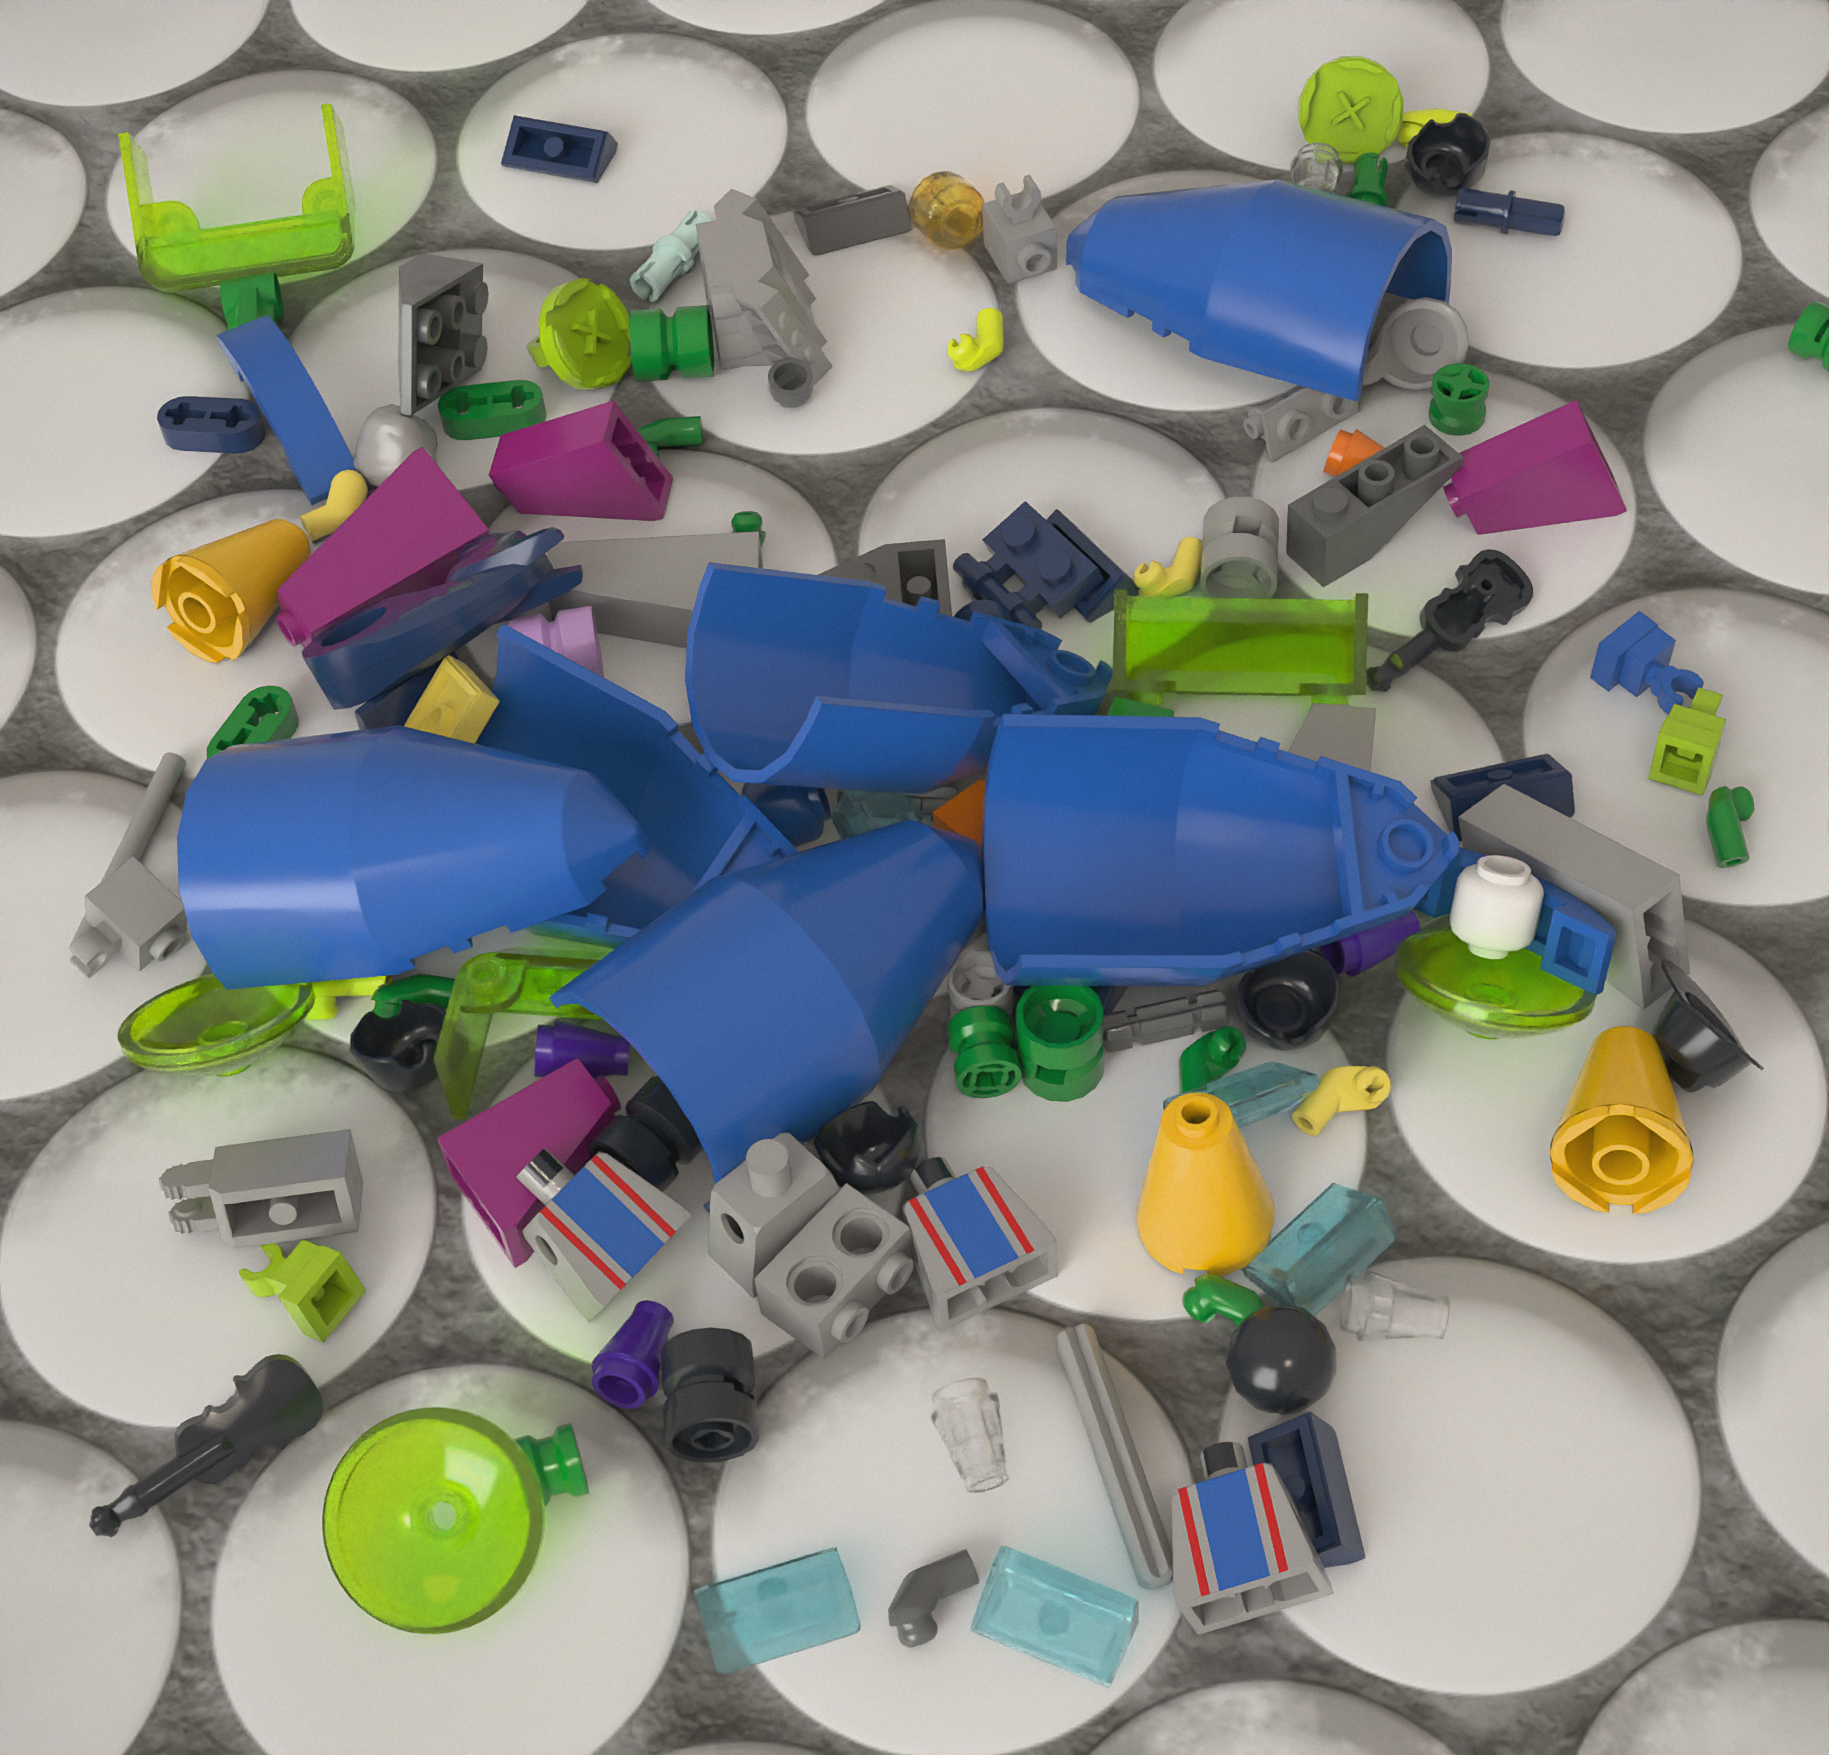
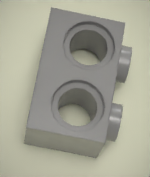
(822, 1264)

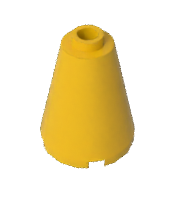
(228, 587)
(1622, 1128)
(1203, 1191)

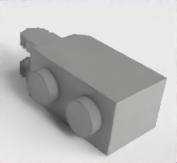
(270, 1190)

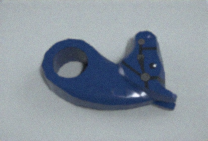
(413, 631)

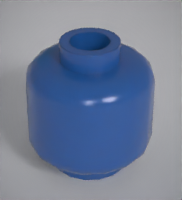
(793, 810)

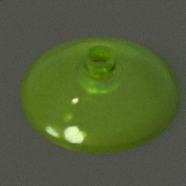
(1488, 995)
(212, 1030)
(384, 1529)

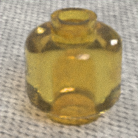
(947, 210)

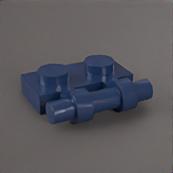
(1039, 557)

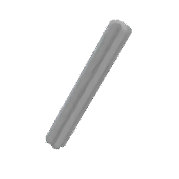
(1116, 1456)

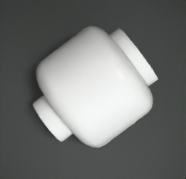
(1496, 906)

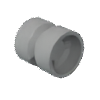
(1240, 549)

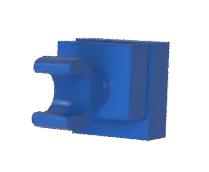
(1639, 658)

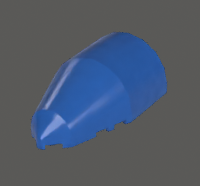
(1261, 273)
(858, 690)
(677, 796)
(384, 849)
(1184, 851)
(790, 980)

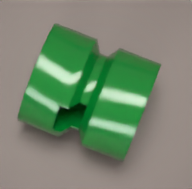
(672, 343)
(1060, 1041)

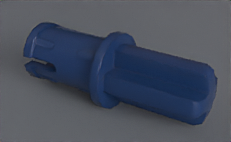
(1509, 212)

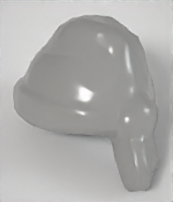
(1416, 343)
(388, 440)

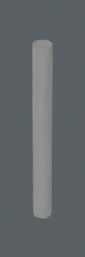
(145, 818)

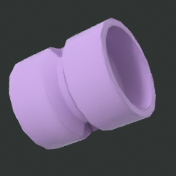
(570, 634)

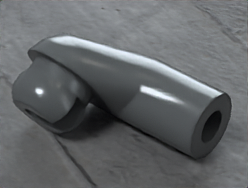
(921, 1593)

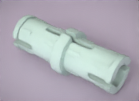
(670, 257)

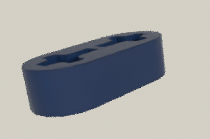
(211, 424)

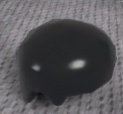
(1448, 155)
(1289, 1001)
(400, 1048)
(871, 1147)
(1281, 1359)

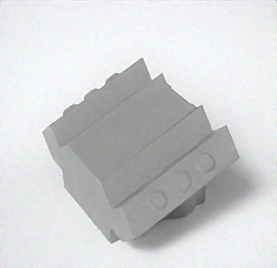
(756, 290)

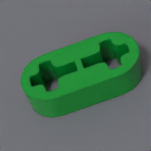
(491, 409)
(244, 724)

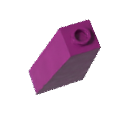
(388, 547)

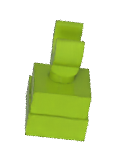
(1689, 744)
(311, 1284)

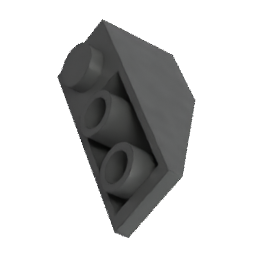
(1367, 505)

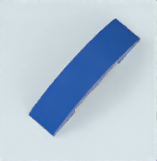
(289, 404)
(1569, 933)

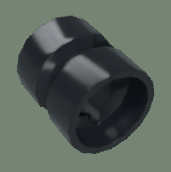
(650, 1136)
(708, 1395)

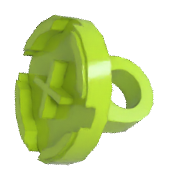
(1351, 107)
(583, 335)

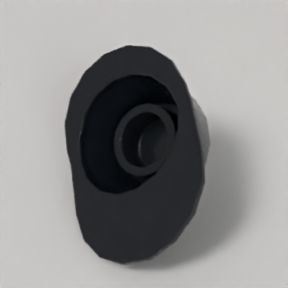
(1696, 1036)

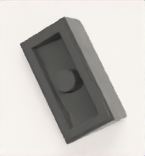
(853, 219)

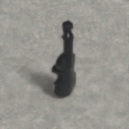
(1487, 591)
(268, 1407)

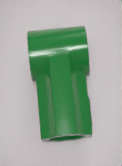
(251, 298)

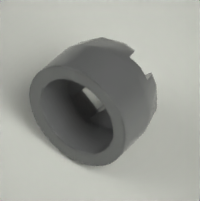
(785, 377)

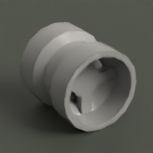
(975, 983)

